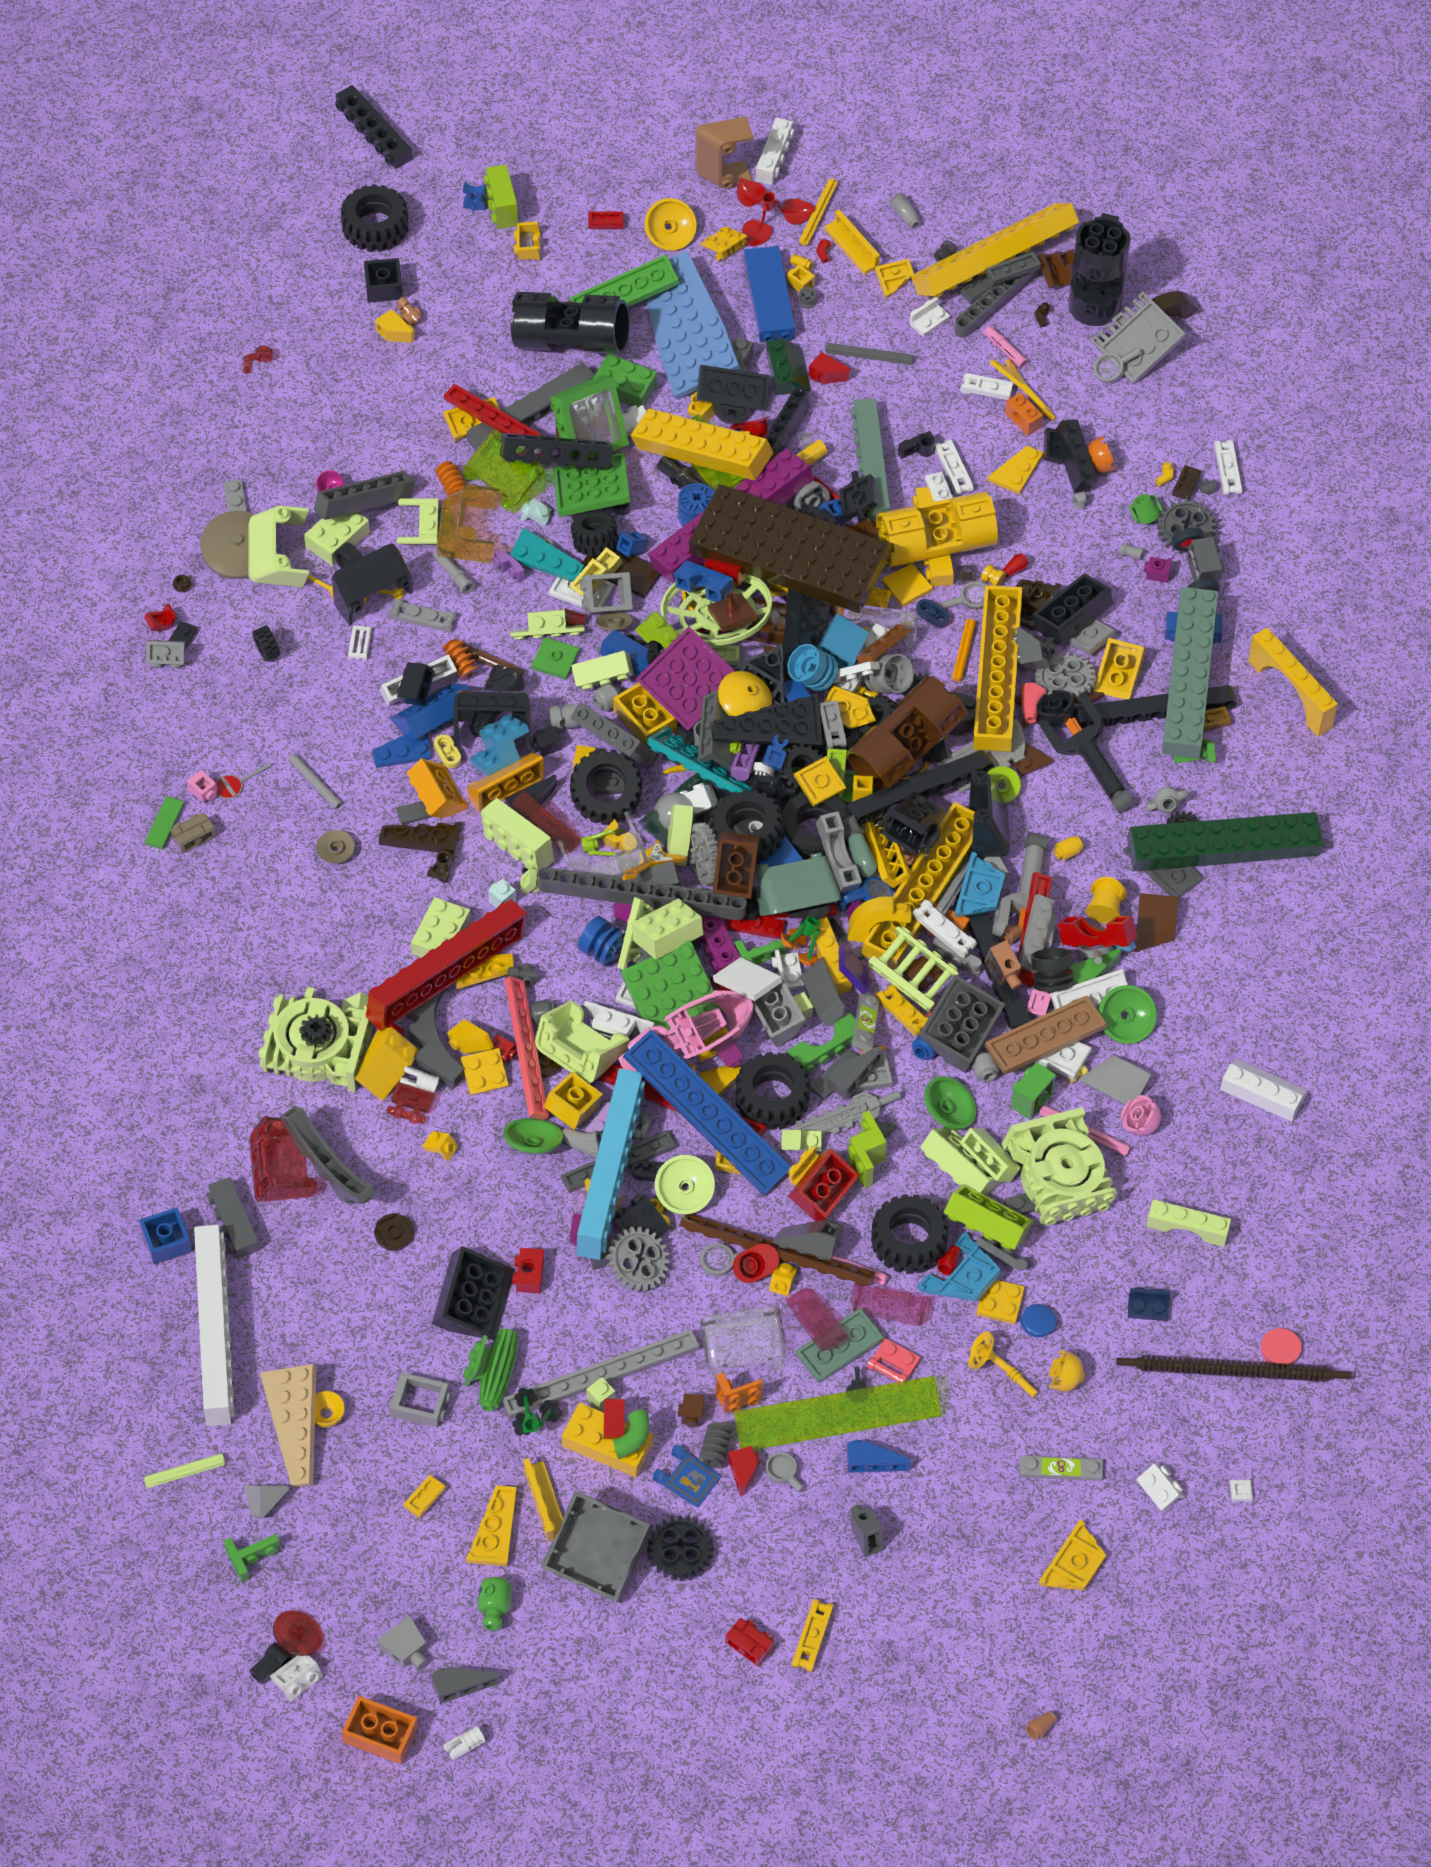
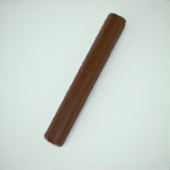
(490, 660)

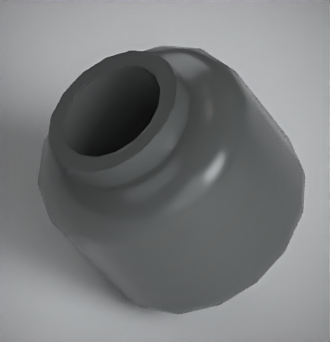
(539, 1008)

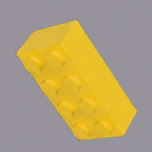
(585, 1437)

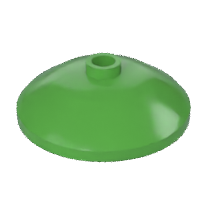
(1140, 1013)
(949, 1103)
(532, 1135)

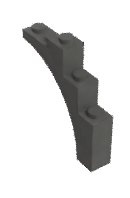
(432, 1055)
(329, 1167)

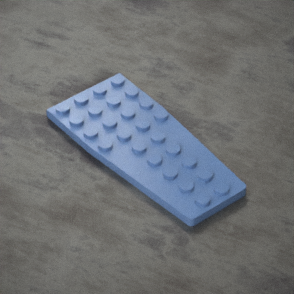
(689, 329)

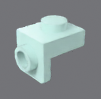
(536, 511)

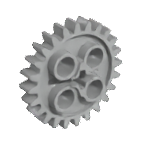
(1067, 674)
(703, 853)
(621, 1252)

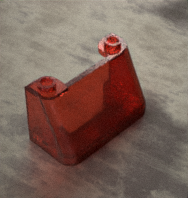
(277, 1164)

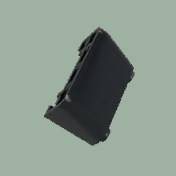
(990, 819)

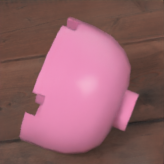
(1141, 1116)

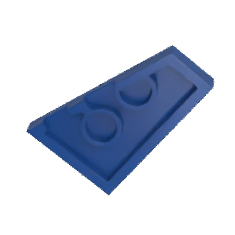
(402, 751)

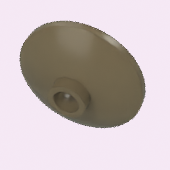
(614, 620)
(332, 840)

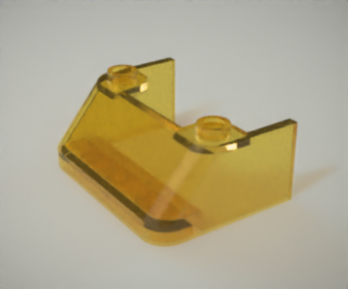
(459, 540)

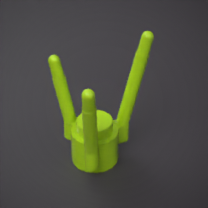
(590, 843)

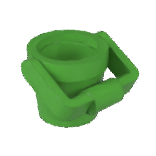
(1145, 509)

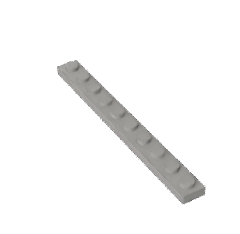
(609, 1369)

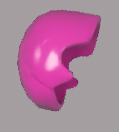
(328, 480)

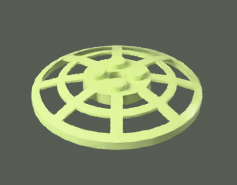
(706, 621)

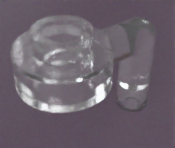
(804, 438)

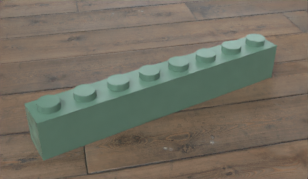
(870, 451)

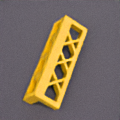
(853, 243)
(886, 868)
(543, 1498)

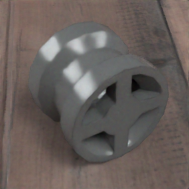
(806, 293)

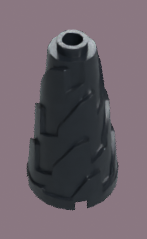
(497, 681)

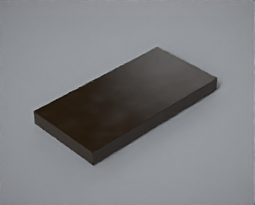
(641, 572)

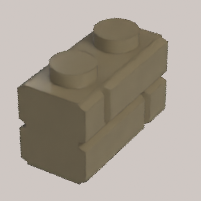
(192, 832)

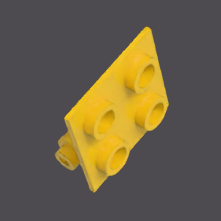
(725, 242)

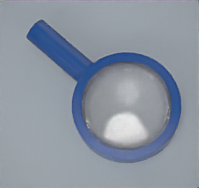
(871, 889)

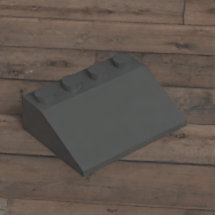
(961, 1022)

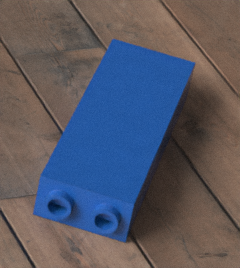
(769, 293)

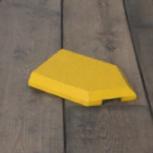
(853, 708)

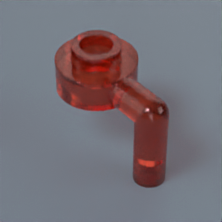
(261, 354)

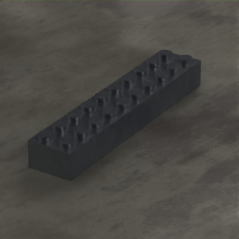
(805, 615)

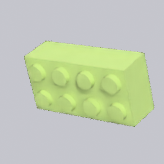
(517, 835)

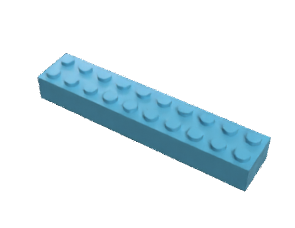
(610, 1164)

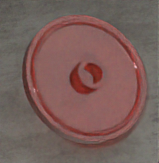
(297, 1633)

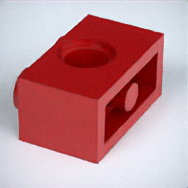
(529, 1281)

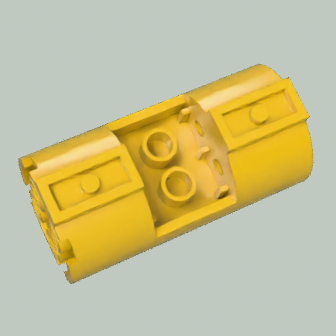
(938, 528)

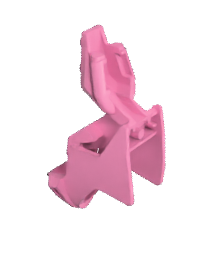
(689, 1032)

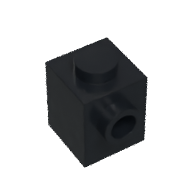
(546, 741)

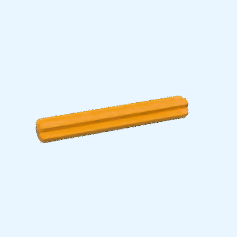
(963, 650)

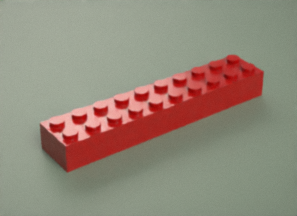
(445, 964)

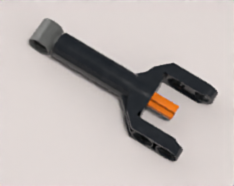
(1085, 743)

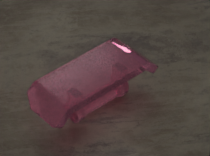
(890, 1304)
(815, 1318)

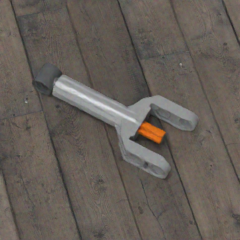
(1017, 902)

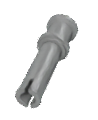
(458, 576)

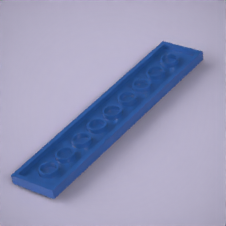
(707, 1112)

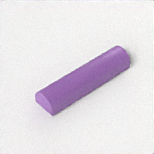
(744, 761)

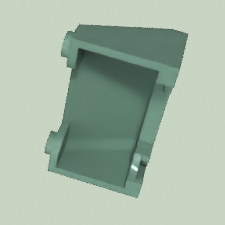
(795, 885)

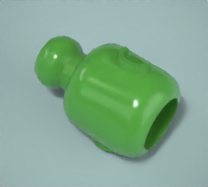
(494, 1601)

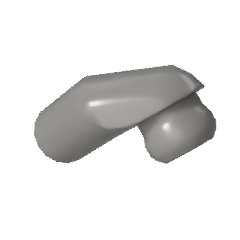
(645, 1125)

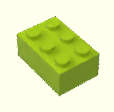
(501, 197)

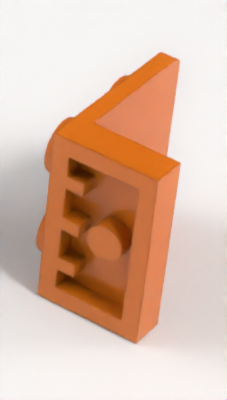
(734, 1399)

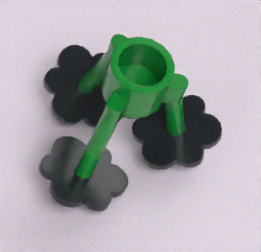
(530, 1421)

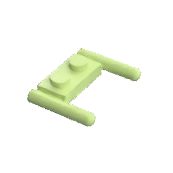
(427, 520)

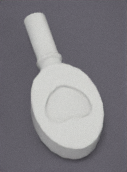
(760, 769)

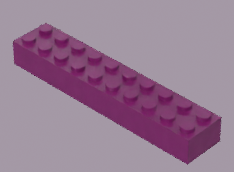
(776, 483)

